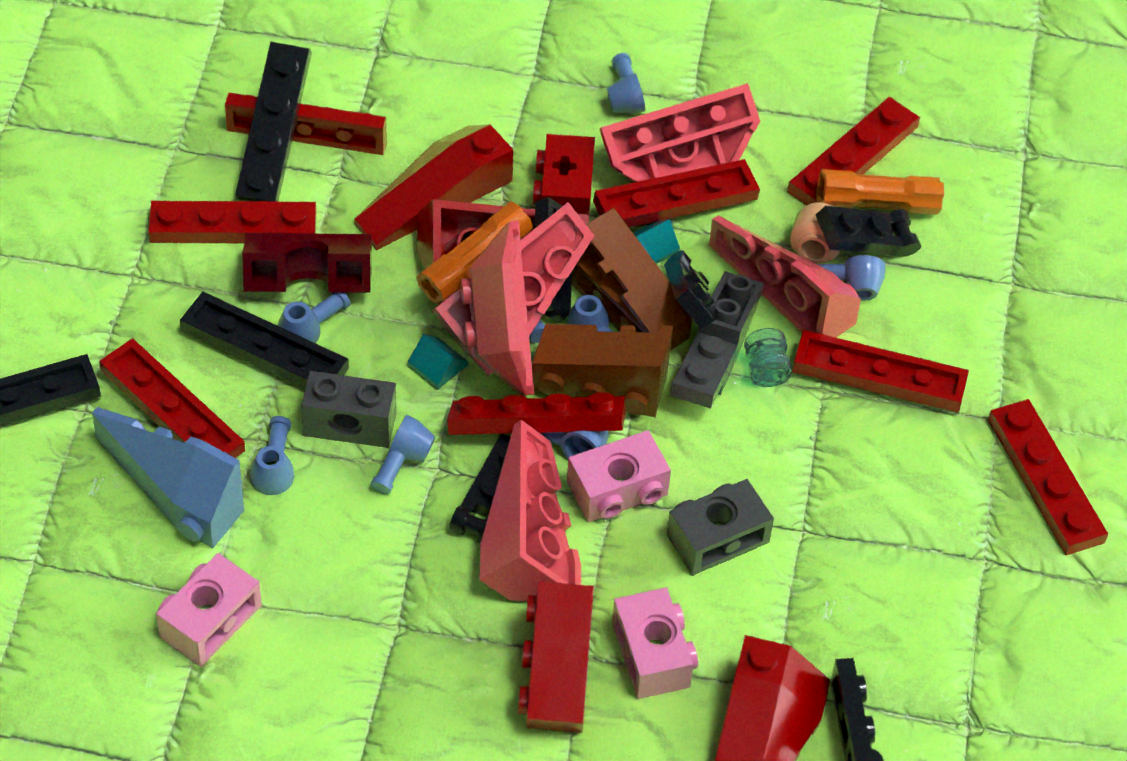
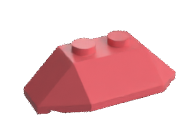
(683, 135)
(499, 310)

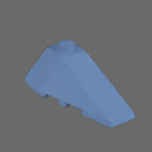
(186, 480)

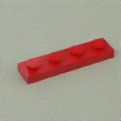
(317, 125)
(859, 147)
(680, 193)
(227, 220)
(880, 371)
(166, 398)
(548, 414)
(1047, 477)

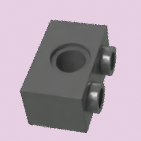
(349, 409)
(705, 544)

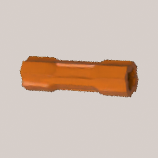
(852, 190)
(445, 274)

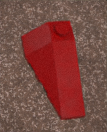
(451, 169)

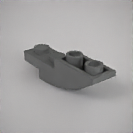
(718, 345)

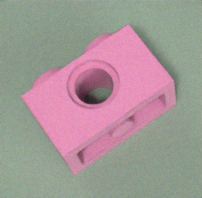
(634, 459)
(204, 631)
(651, 666)

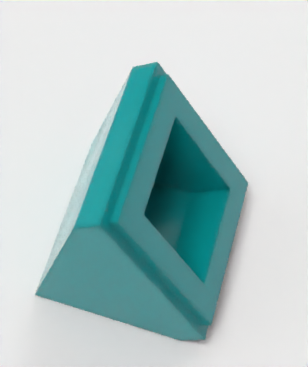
(658, 240)
(436, 360)

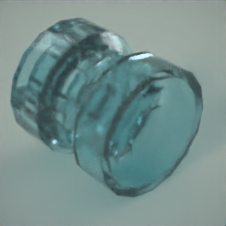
(770, 364)

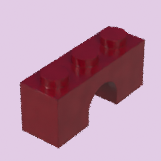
(280, 258)

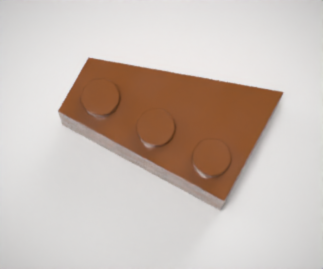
(628, 281)
(586, 362)

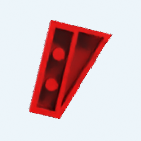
(557, 656)

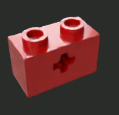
(566, 171)

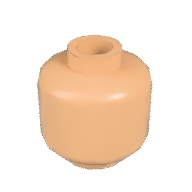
(807, 237)

